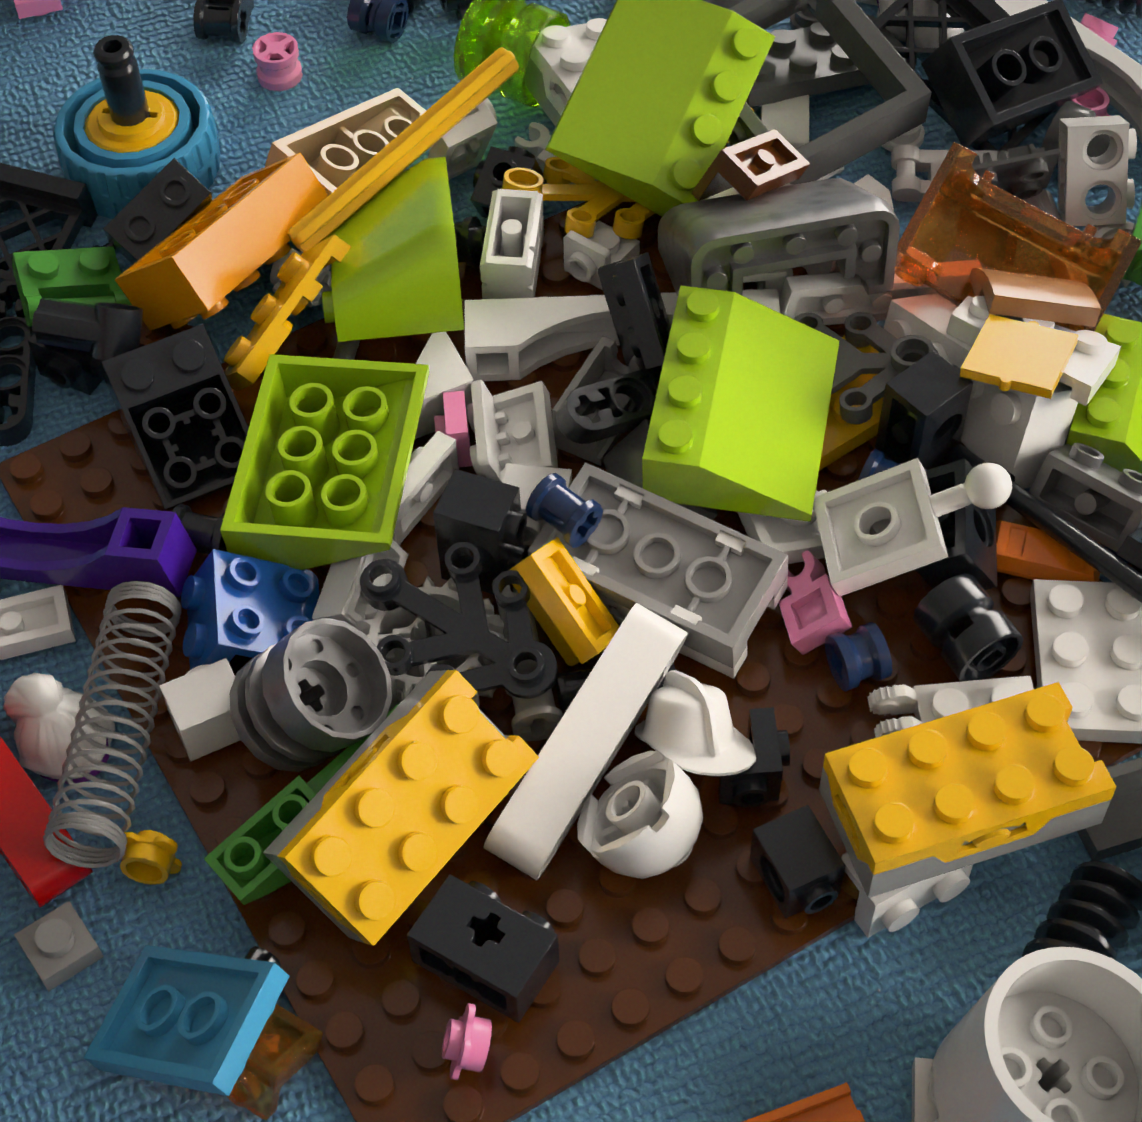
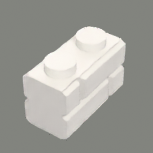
(512, 244)

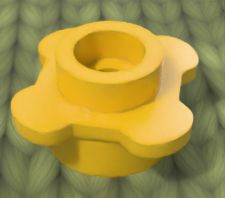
(149, 857)

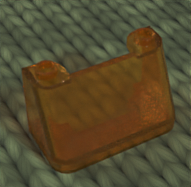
(978, 225)

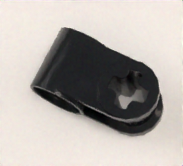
(222, 18)

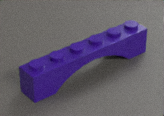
(99, 552)

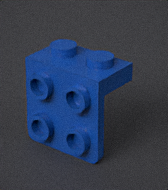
(243, 606)

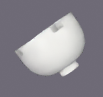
(643, 818)

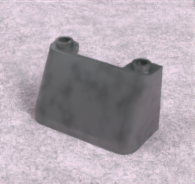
(786, 228)

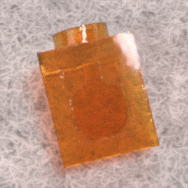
(277, 1055)

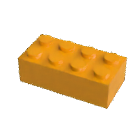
(222, 245)

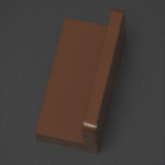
(752, 167)

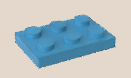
(187, 1018)

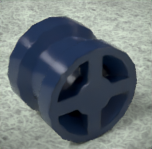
(858, 656)

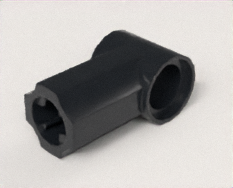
(98, 328)

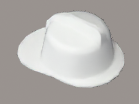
(695, 728)

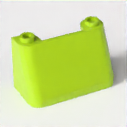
(400, 261)

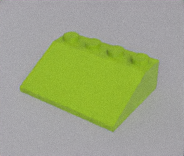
(660, 97)
(739, 408)
(324, 460)

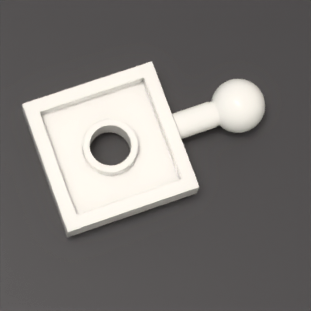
(914, 530)

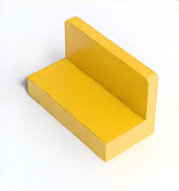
(566, 603)

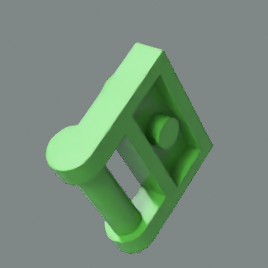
(67, 275)

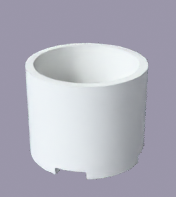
(1050, 1023)

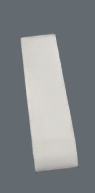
(585, 741)

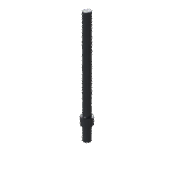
(1064, 532)

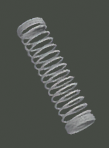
(84, 819)

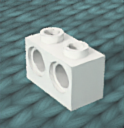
(1080, 172)

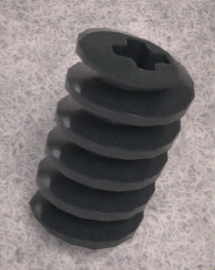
(1092, 911)

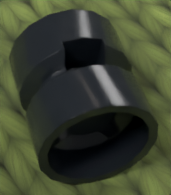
(963, 623)

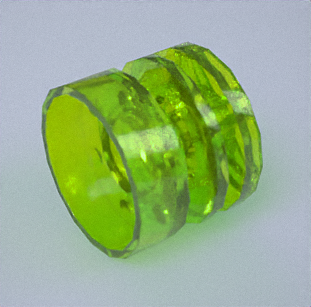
(506, 25)

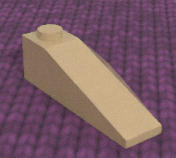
(350, 138)

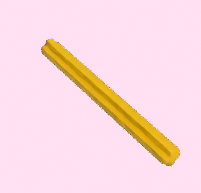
(403, 150)

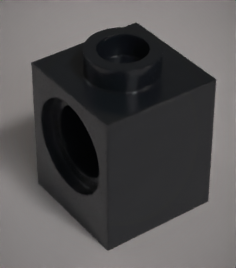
(797, 862)

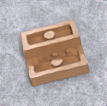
(1036, 297)

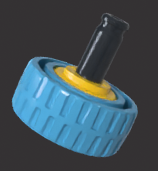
(131, 126)

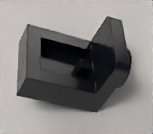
(764, 778)

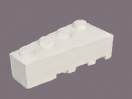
(999, 424)

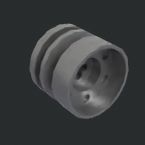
(310, 695)

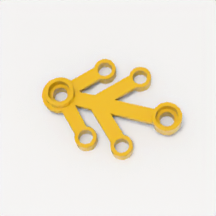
(600, 197)

